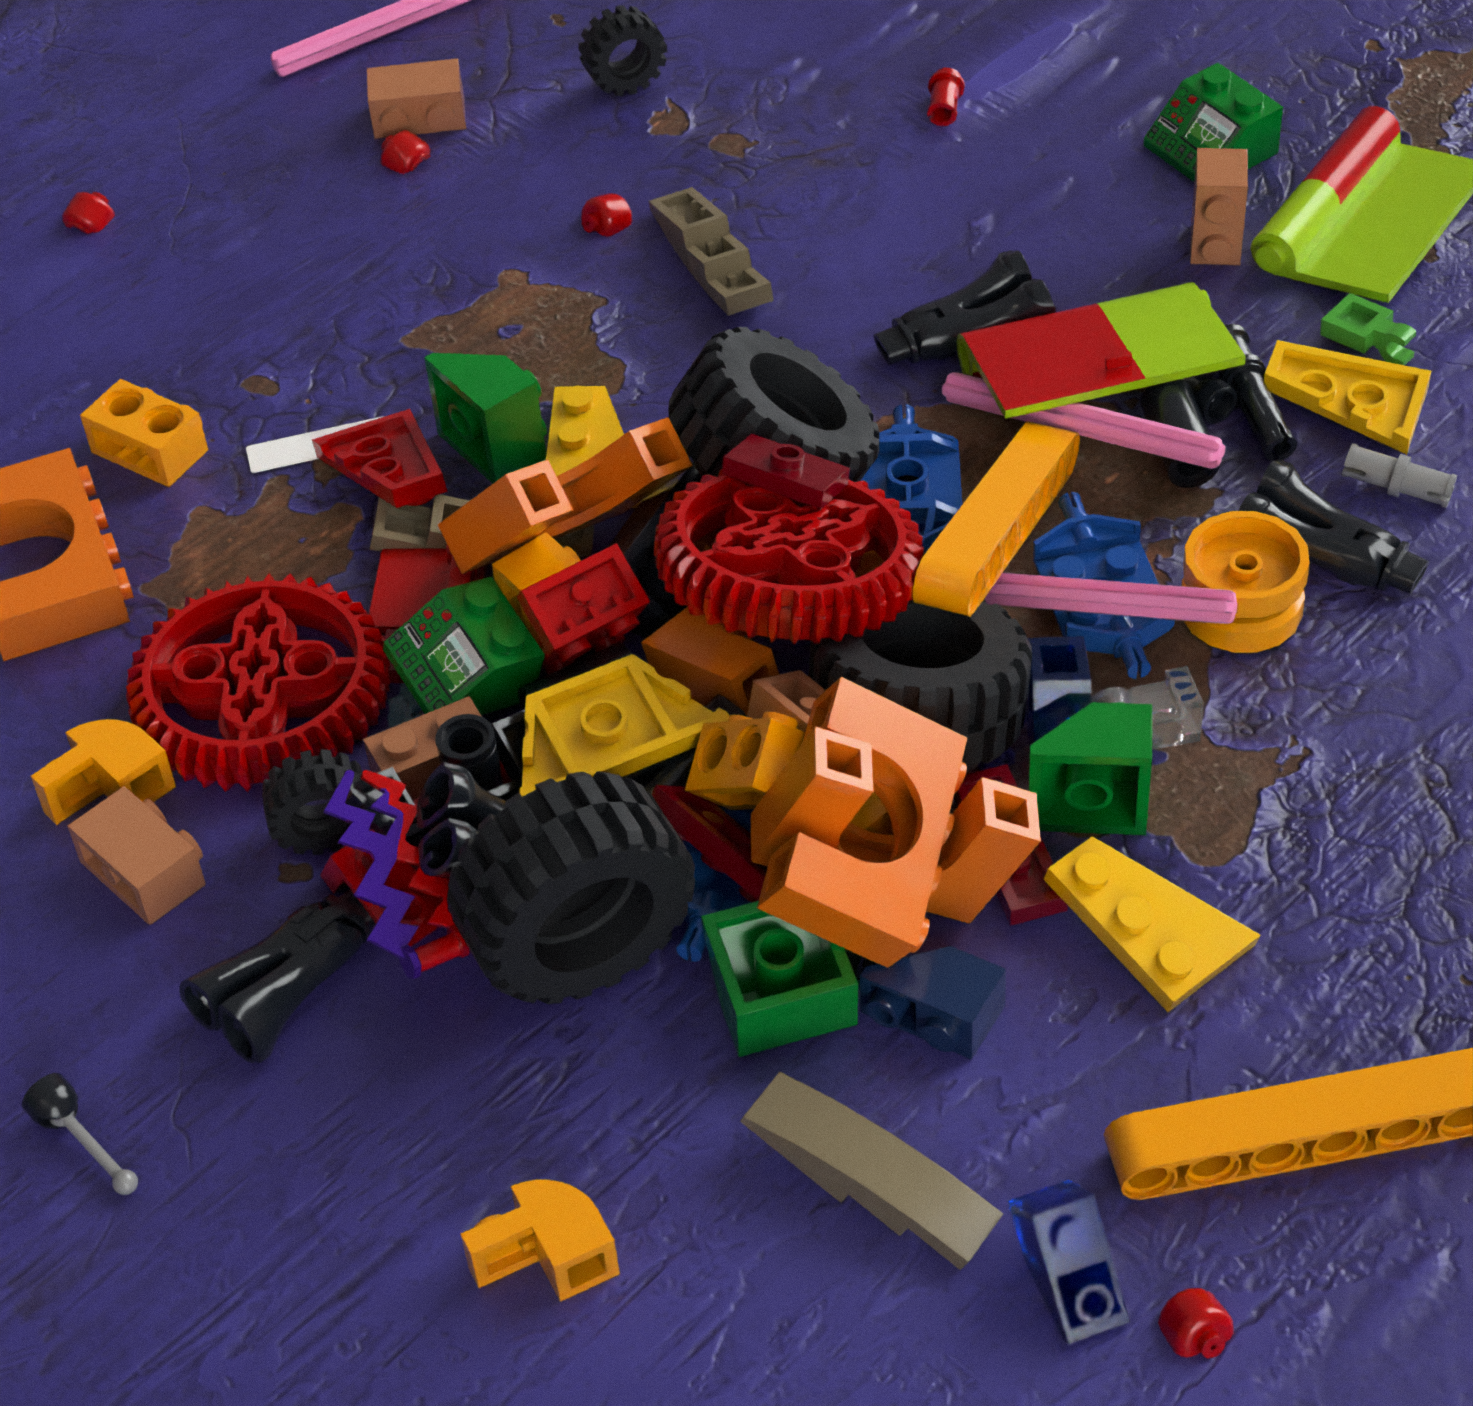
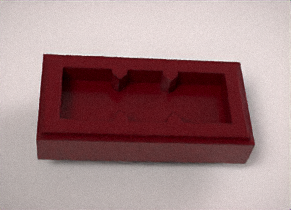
(786, 470)

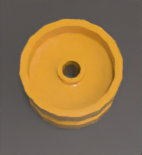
(1262, 564)

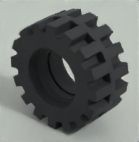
(607, 35)
(294, 786)

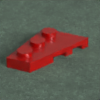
(386, 459)

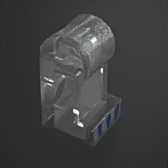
(1175, 706)

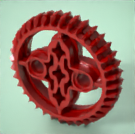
(787, 564)
(188, 670)

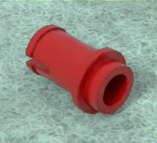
(945, 89)

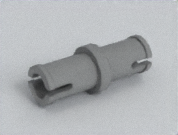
(1399, 475)

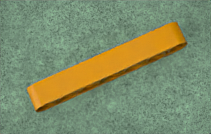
(996, 519)
(1293, 1126)

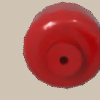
(404, 151)
(88, 212)
(606, 214)
(1195, 1323)

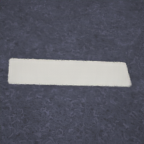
(289, 450)

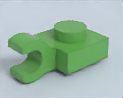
(1365, 324)

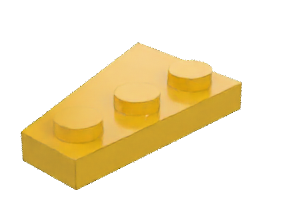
(1352, 390)
(580, 426)
(1147, 922)

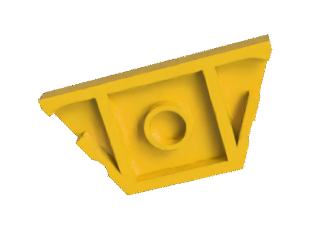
(609, 723)

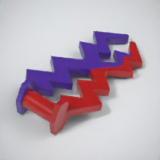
(385, 851)

